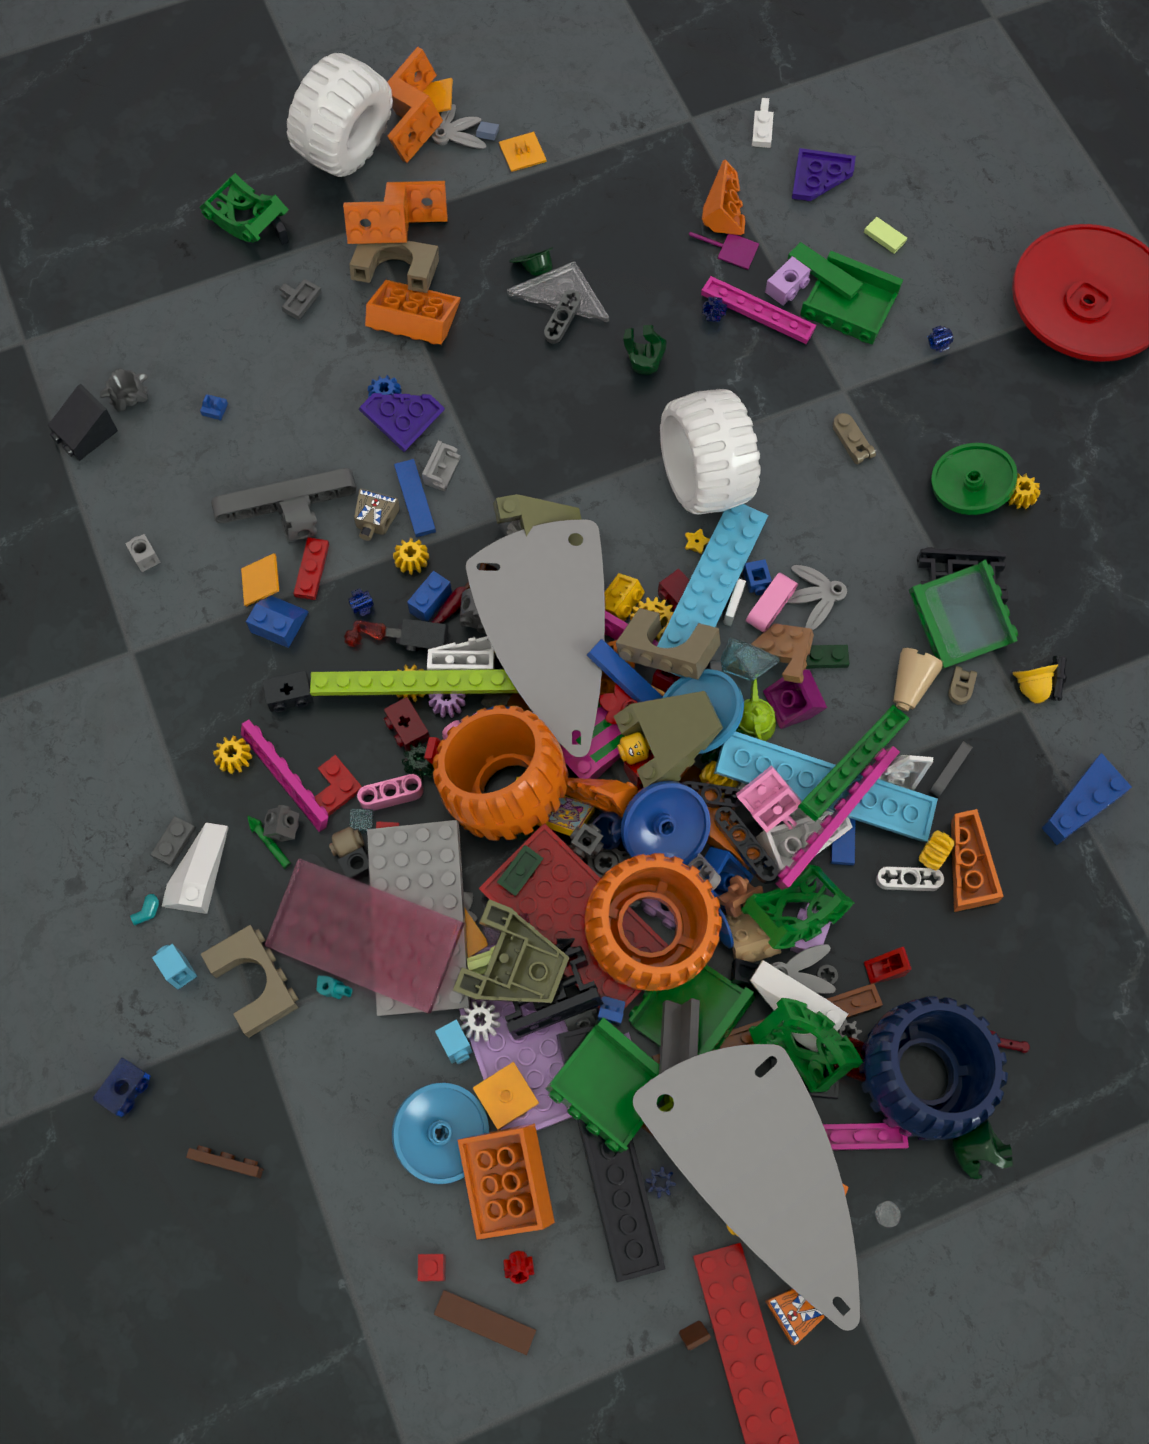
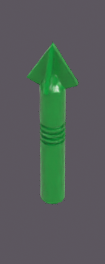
(256, 826)

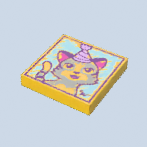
(569, 815)

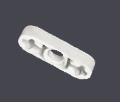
(926, 884)

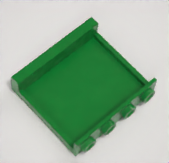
(865, 312)
(719, 1010)
(601, 1084)

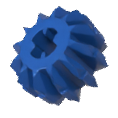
(385, 386)

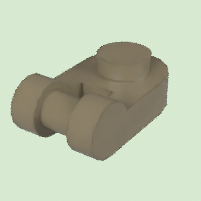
(960, 691)

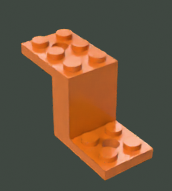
(413, 105)
(392, 217)

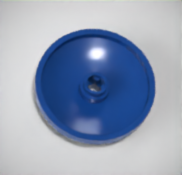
(667, 821)

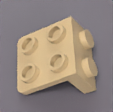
(749, 939)

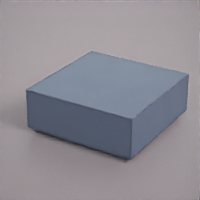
(487, 130)

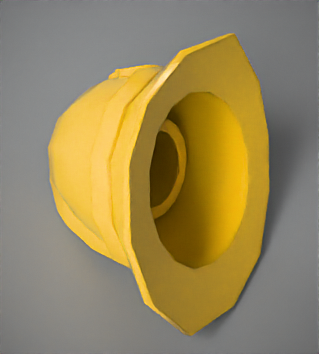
(1036, 683)

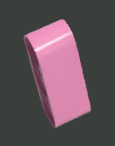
(771, 602)
(401, 796)

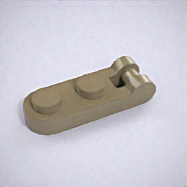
(852, 438)

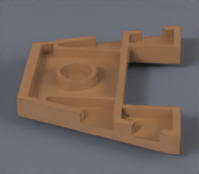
(790, 645)

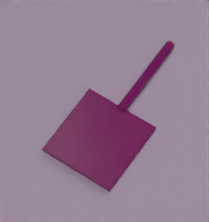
(734, 250)

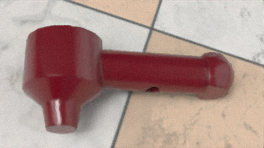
(1022, 1046)

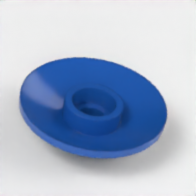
(725, 932)

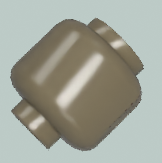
(346, 841)

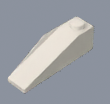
(907, 770)

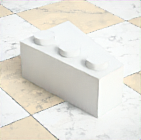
(470, 655)

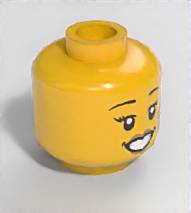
(633, 748)

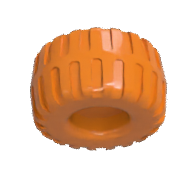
(487, 745)
(687, 899)

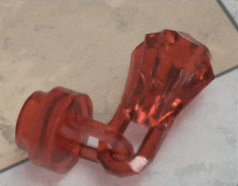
(376, 630)

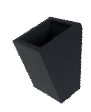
(81, 424)

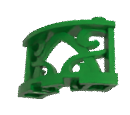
(247, 230)
(769, 907)
(797, 1018)

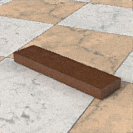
(485, 1322)

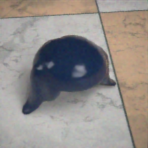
(610, 825)

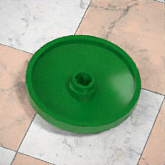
(974, 478)

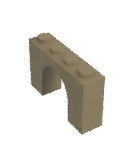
(420, 256)
(685, 660)
(276, 998)

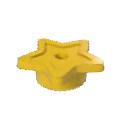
(694, 546)

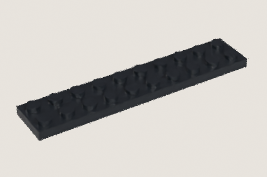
(618, 1194)

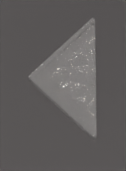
(552, 285)

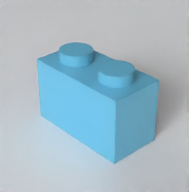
(174, 966)
(454, 1042)

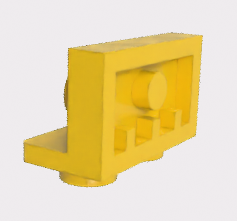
(622, 596)

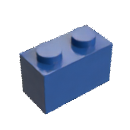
(429, 597)

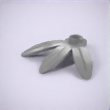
(451, 131)
(824, 591)
(803, 960)

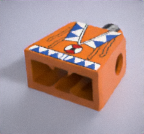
(794, 1315)

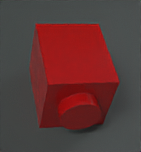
(431, 1267)

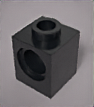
(348, 861)

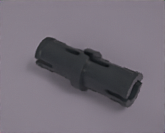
(1059, 678)

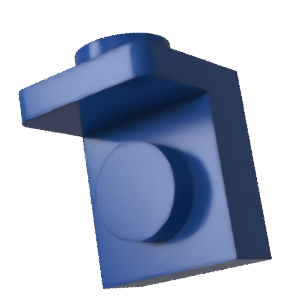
(611, 1010)

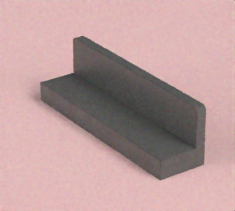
(678, 1033)

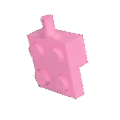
(770, 799)

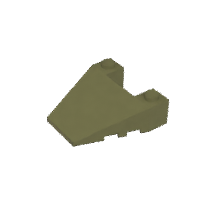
(535, 512)
(674, 730)
(522, 963)

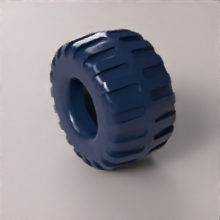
(968, 1054)

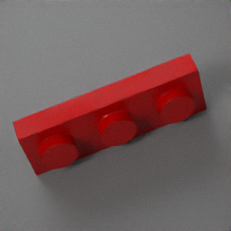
(311, 568)

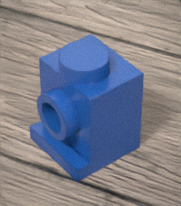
(757, 571)

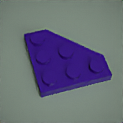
(820, 172)
(402, 415)

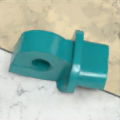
(336, 988)

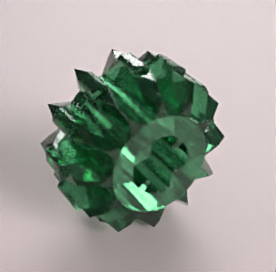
(414, 766)

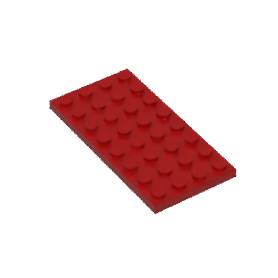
(557, 907)

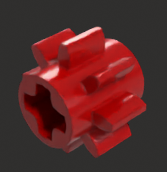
(518, 1267)

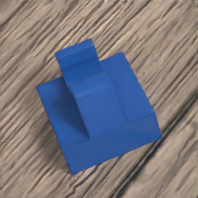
(213, 407)

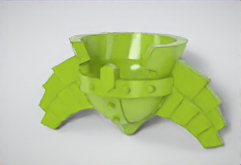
(758, 716)

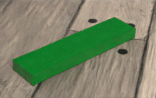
(826, 271)

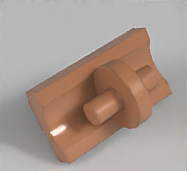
(737, 894)

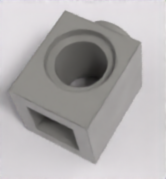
(147, 558)

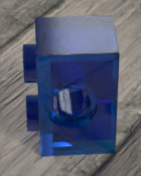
(109, 1093)

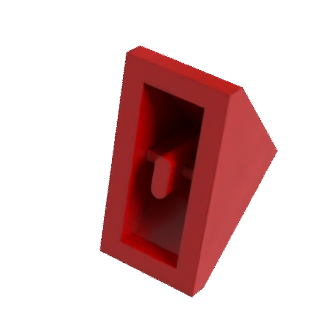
(888, 966)

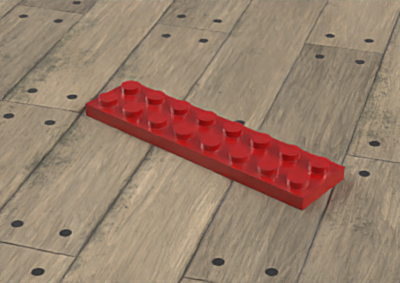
(744, 1347)

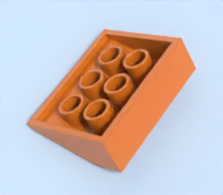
(411, 312)
(506, 1182)

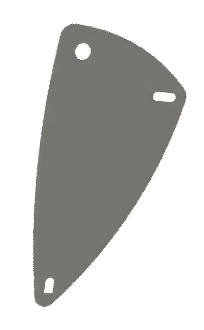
(544, 620)
(761, 1166)

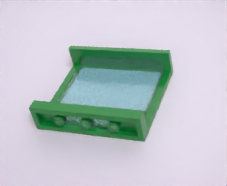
(963, 614)

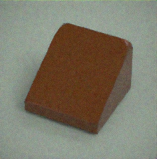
(694, 1335)

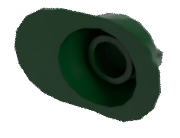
(536, 263)

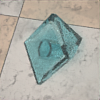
(746, 660)

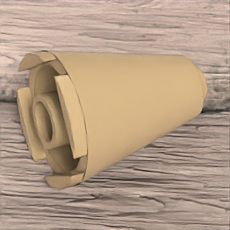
(914, 677)

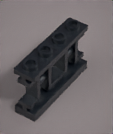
(960, 560)
(561, 1006)

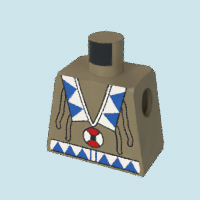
(374, 513)

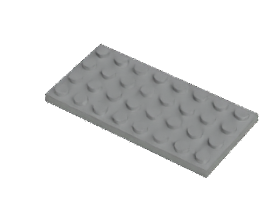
(426, 869)

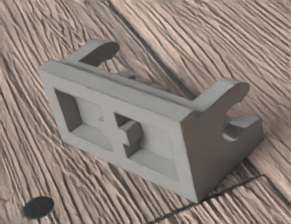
(441, 466)

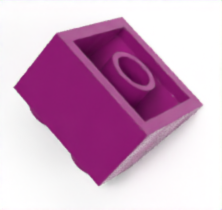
(795, 701)

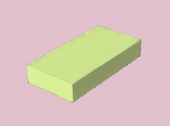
(885, 235)

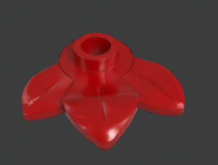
(614, 703)

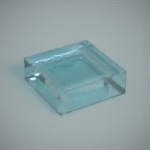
(361, 819)

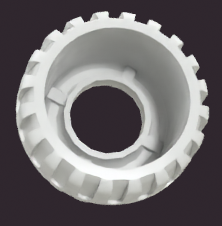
(339, 114)
(710, 451)

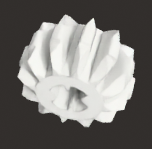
(480, 1012)

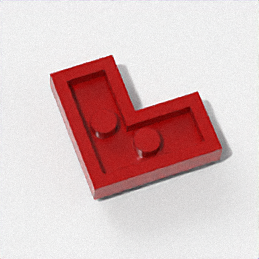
(341, 788)

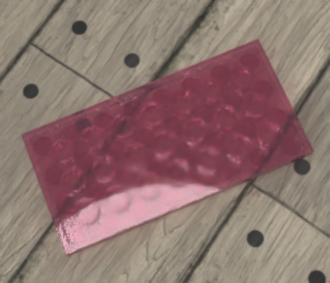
(365, 935)

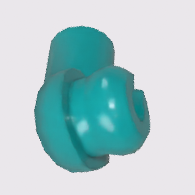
(148, 910)

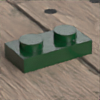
(828, 656)
(520, 870)

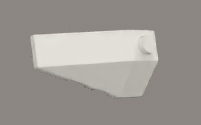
(783, 842)
(196, 875)
(775, 985)

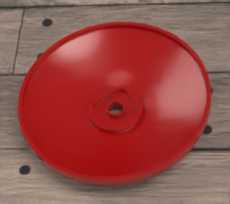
(1081, 265)

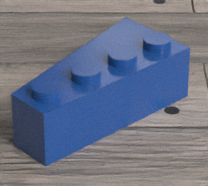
(1091, 795)

